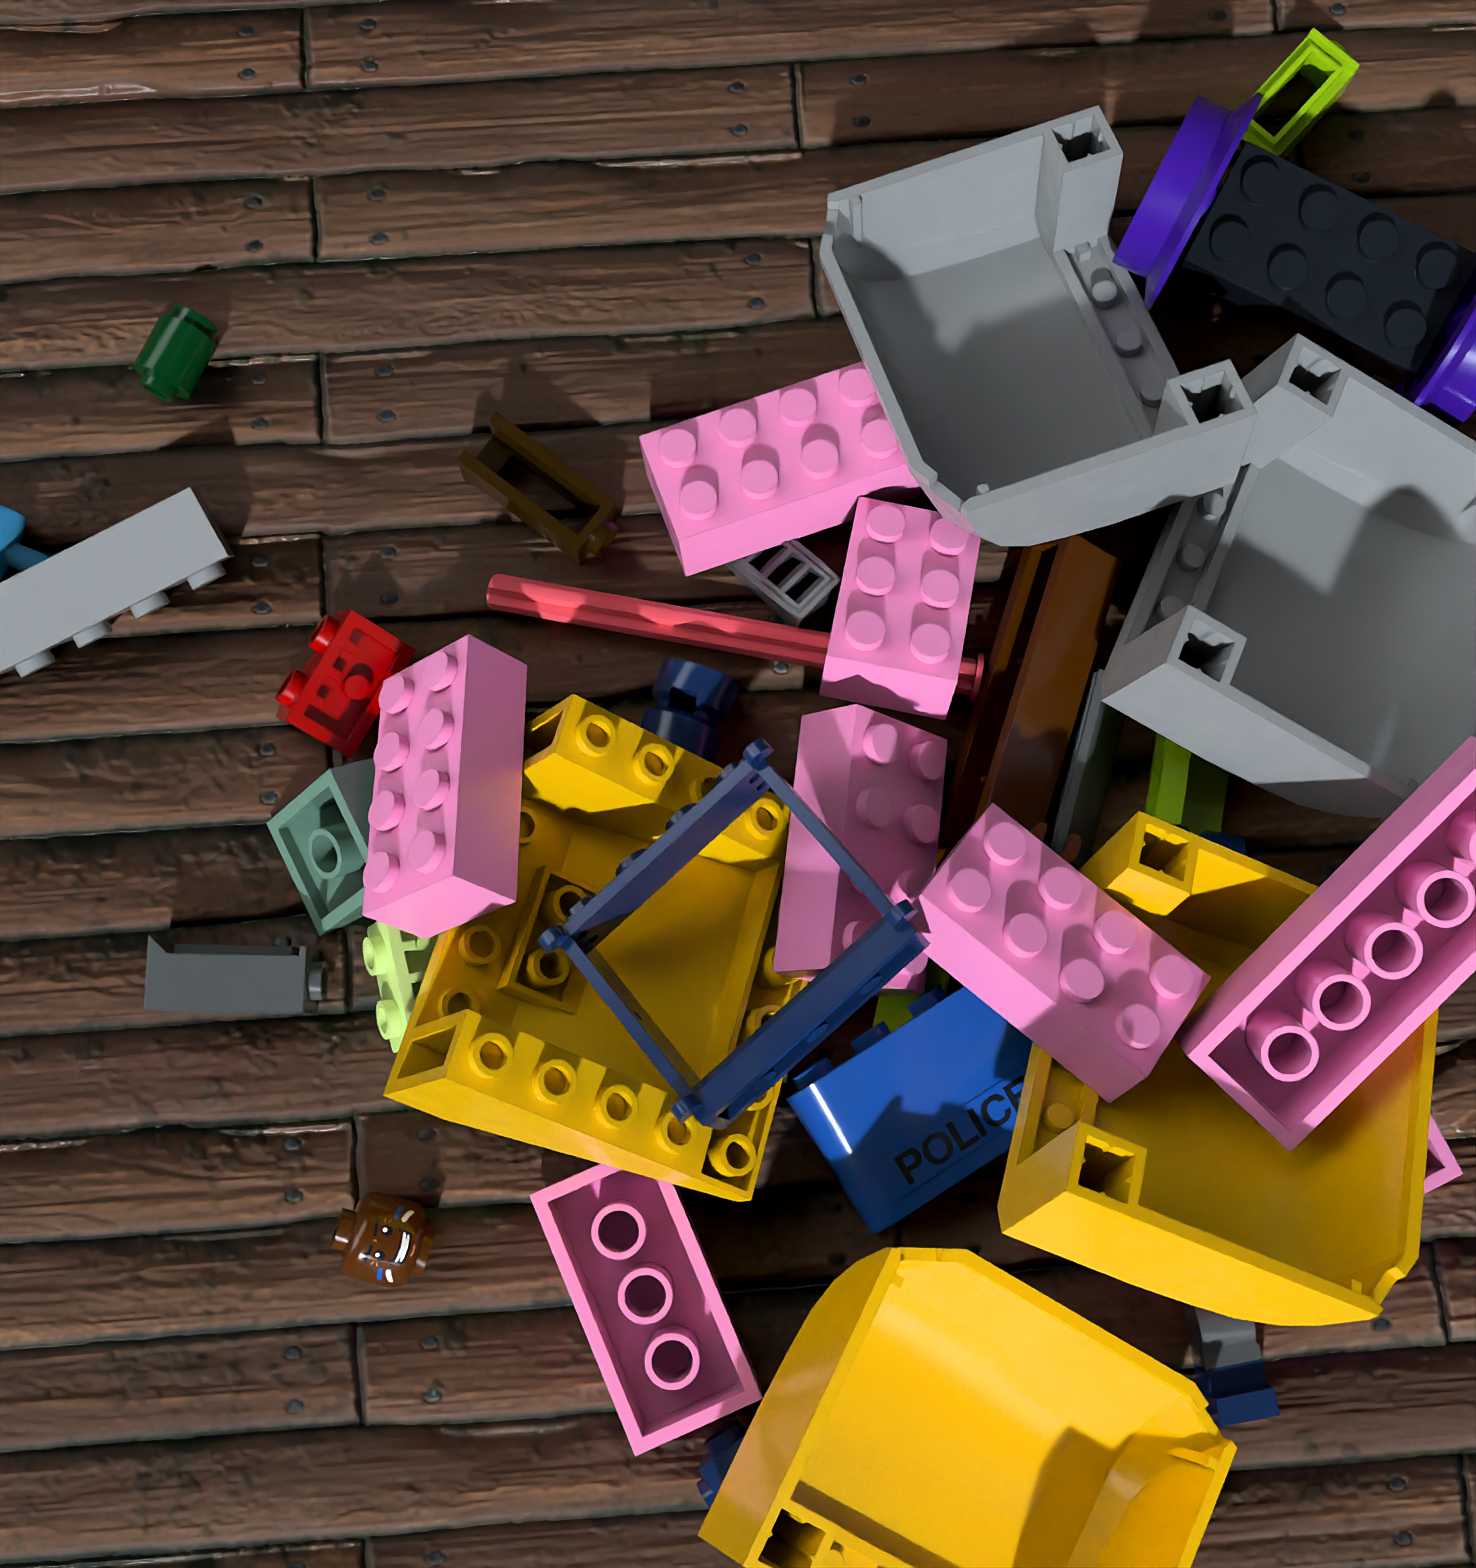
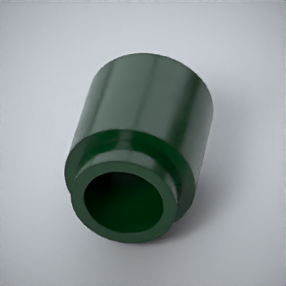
(176, 353)

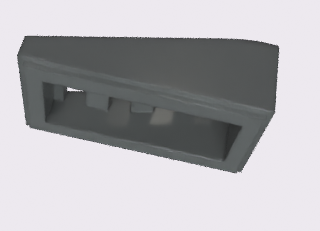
(793, 613)

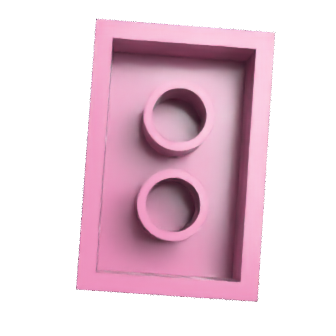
(901, 610)

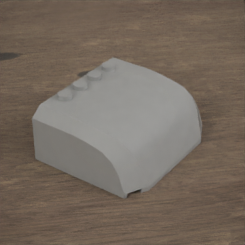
(1016, 344)
(1319, 602)

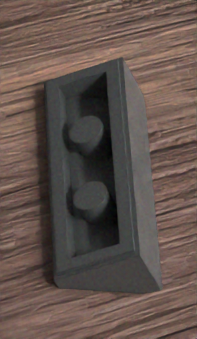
(1085, 773)

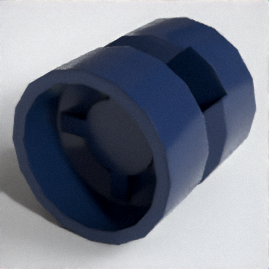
(693, 686)

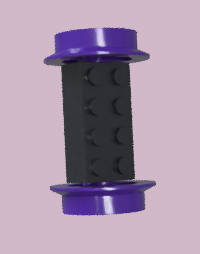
(1310, 260)

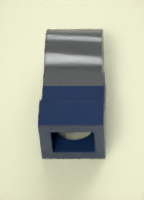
(1229, 1367)

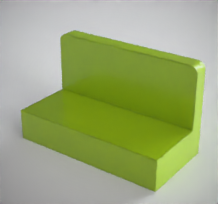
(1185, 788)

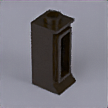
(512, 443)

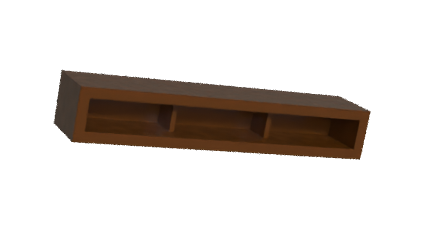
(1031, 686)

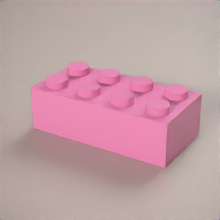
(774, 468)
(447, 790)
(882, 798)
(1055, 955)
(647, 1302)

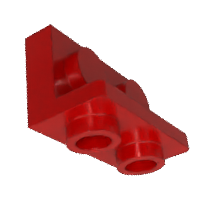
(342, 680)

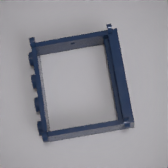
(804, 1018)

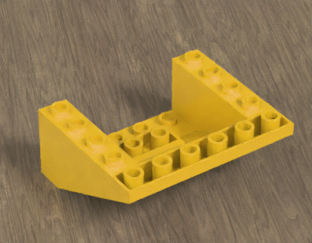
(523, 1036)

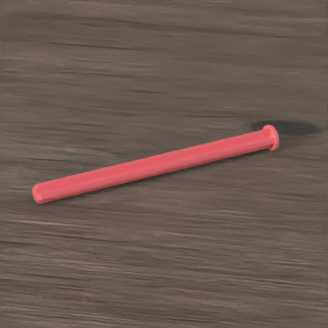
(680, 624)

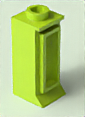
(1323, 65)

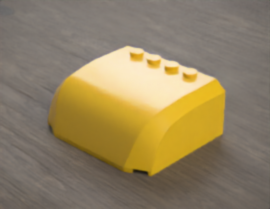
(1176, 1175)
(966, 1428)

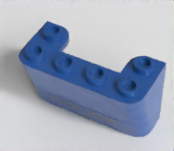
(915, 1103)

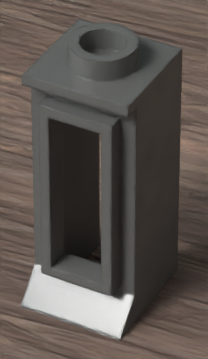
(234, 978)

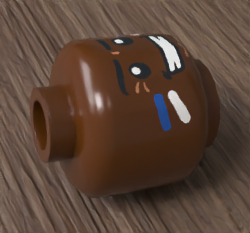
(383, 1240)

